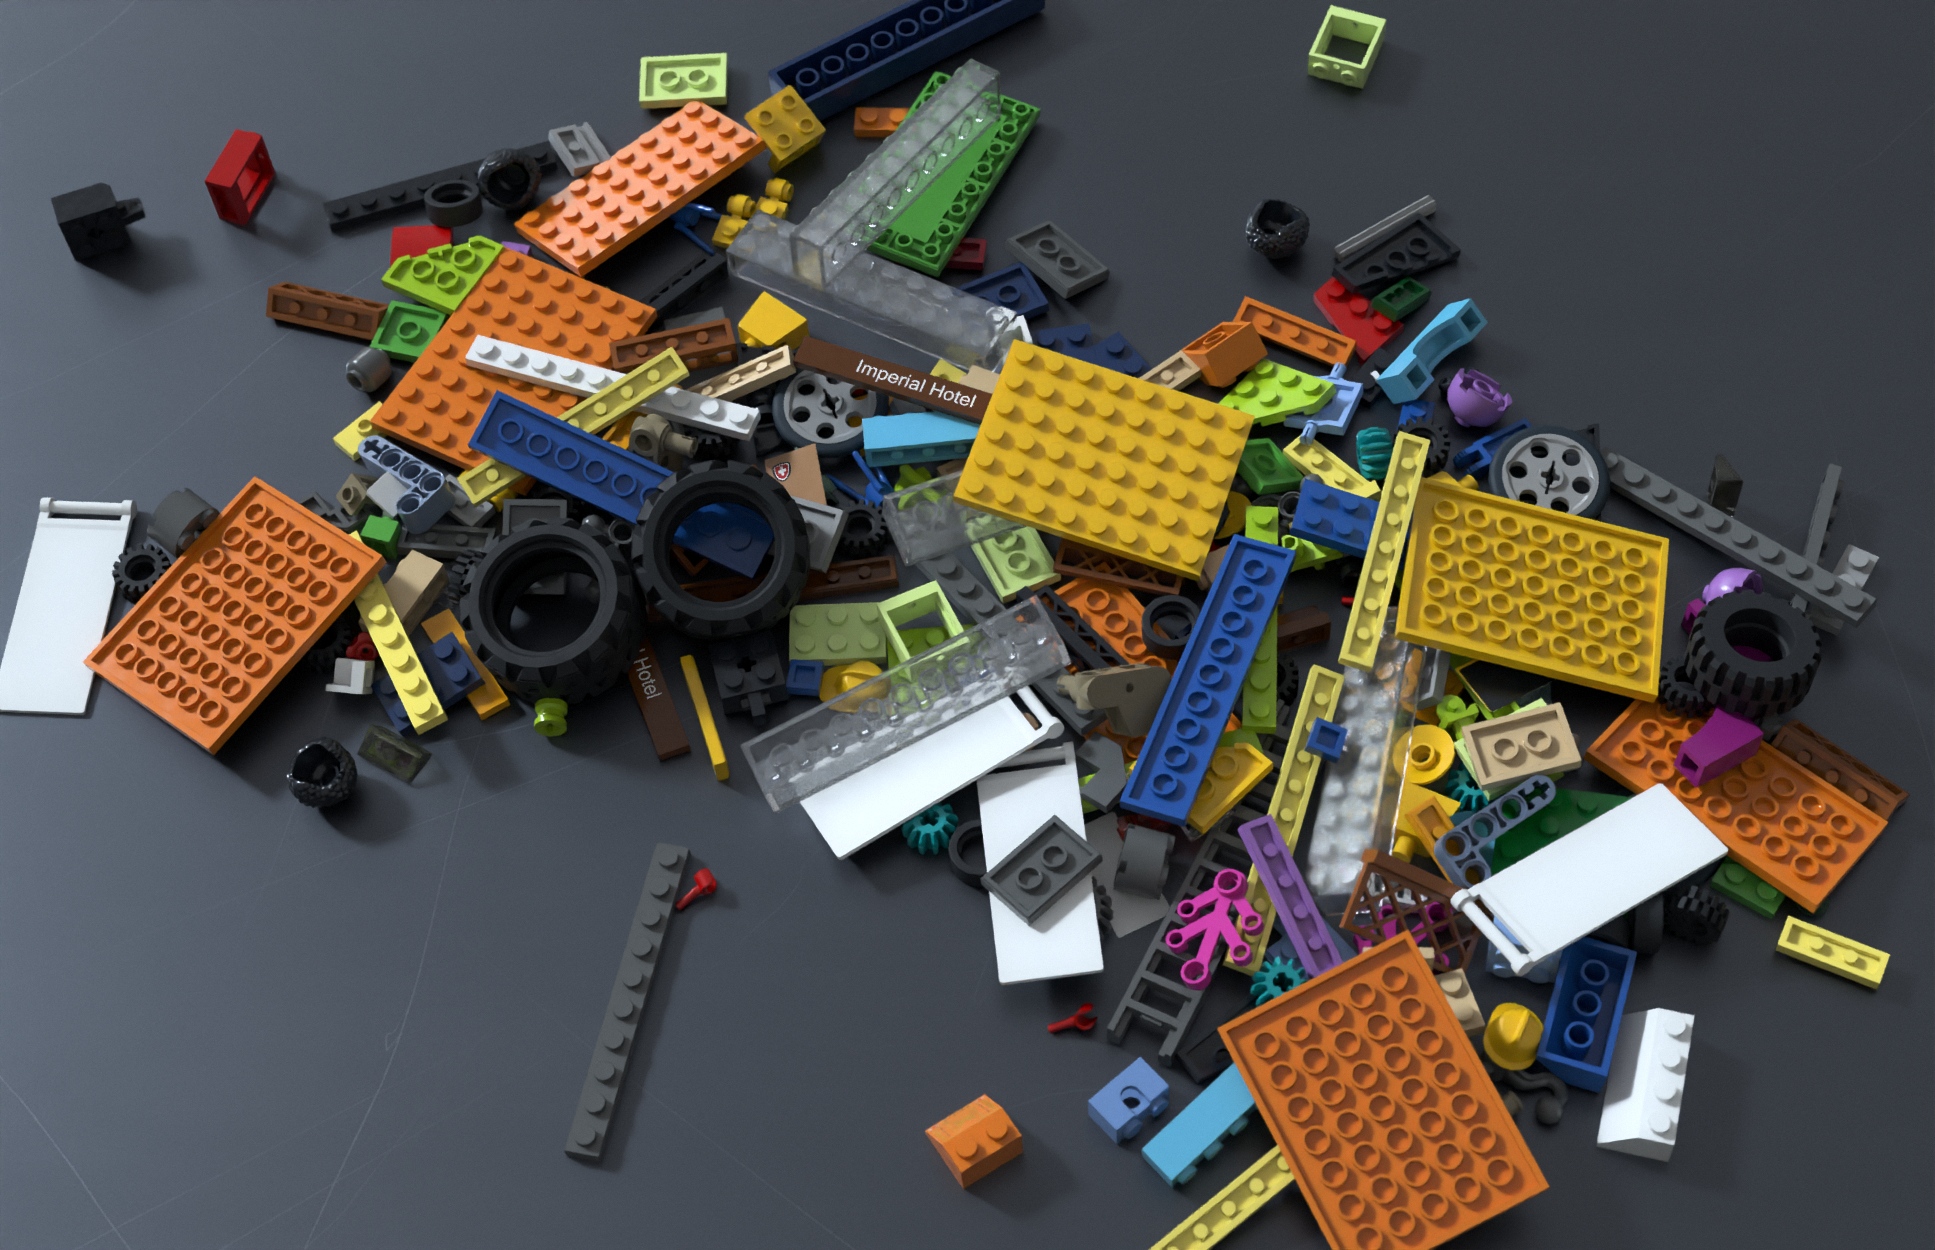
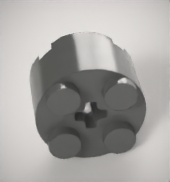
(180, 521)
(1143, 862)

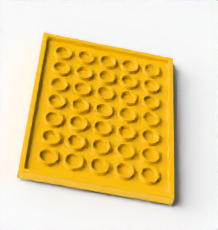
(1104, 459)
(1534, 589)

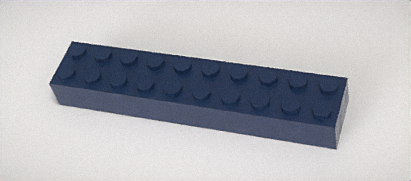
(893, 49)

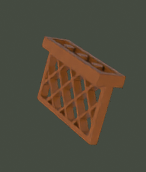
(1419, 883)

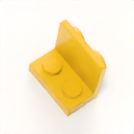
(786, 127)

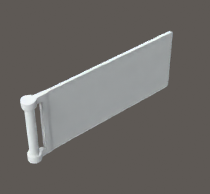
(63, 607)
(925, 773)
(1011, 809)
(1591, 876)

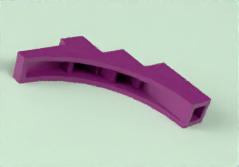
(1726, 736)

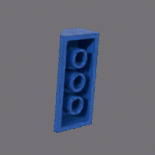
(1586, 1012)

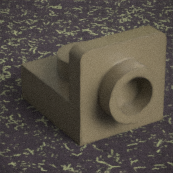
(353, 493)

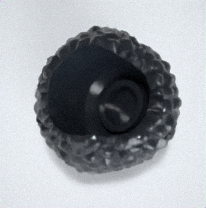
(509, 178)
(1276, 228)
(322, 773)

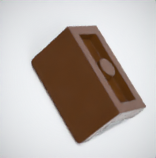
(1302, 628)

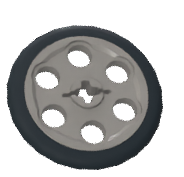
(845, 439)
(1558, 442)

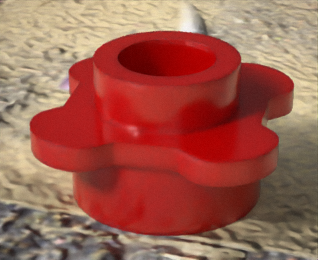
(360, 642)

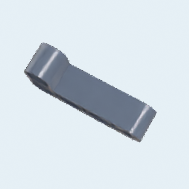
(427, 491)
(1496, 825)

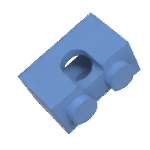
(1135, 1083)

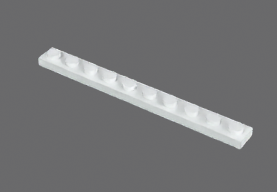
(587, 380)

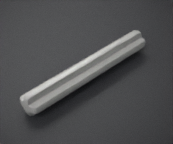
(1351, 246)

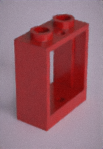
(240, 176)

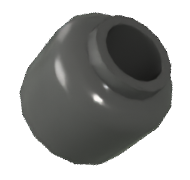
(368, 369)

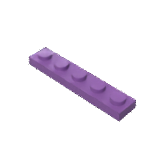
(1290, 896)

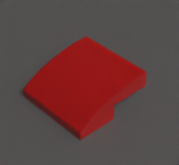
(418, 239)

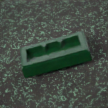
(1401, 298)

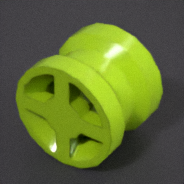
(550, 716)

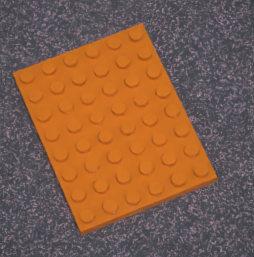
(518, 304)
(234, 614)
(1382, 1104)

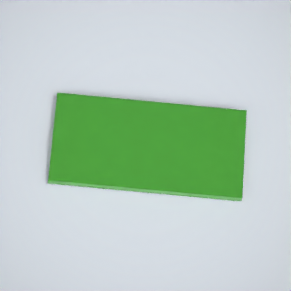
(943, 214)

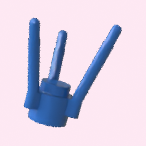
(690, 215)
(874, 490)

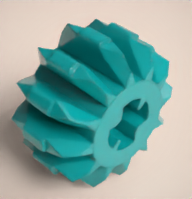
(1374, 452)
(1465, 790)
(931, 828)
(1273, 974)

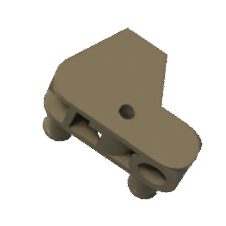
(656, 442)
(1124, 692)

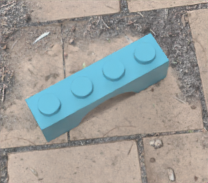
(1448, 331)

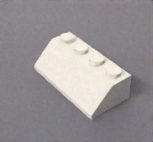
(1646, 1083)

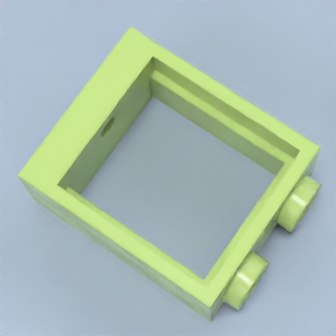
(1340, 23)
(912, 606)

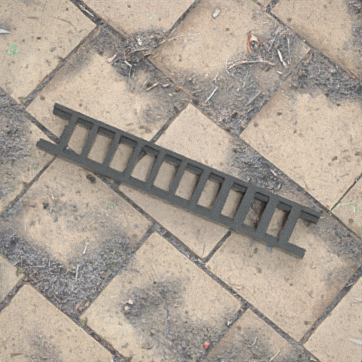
(1203, 866)

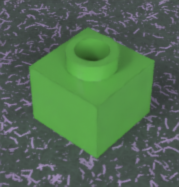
(382, 535)

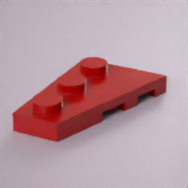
(1356, 318)

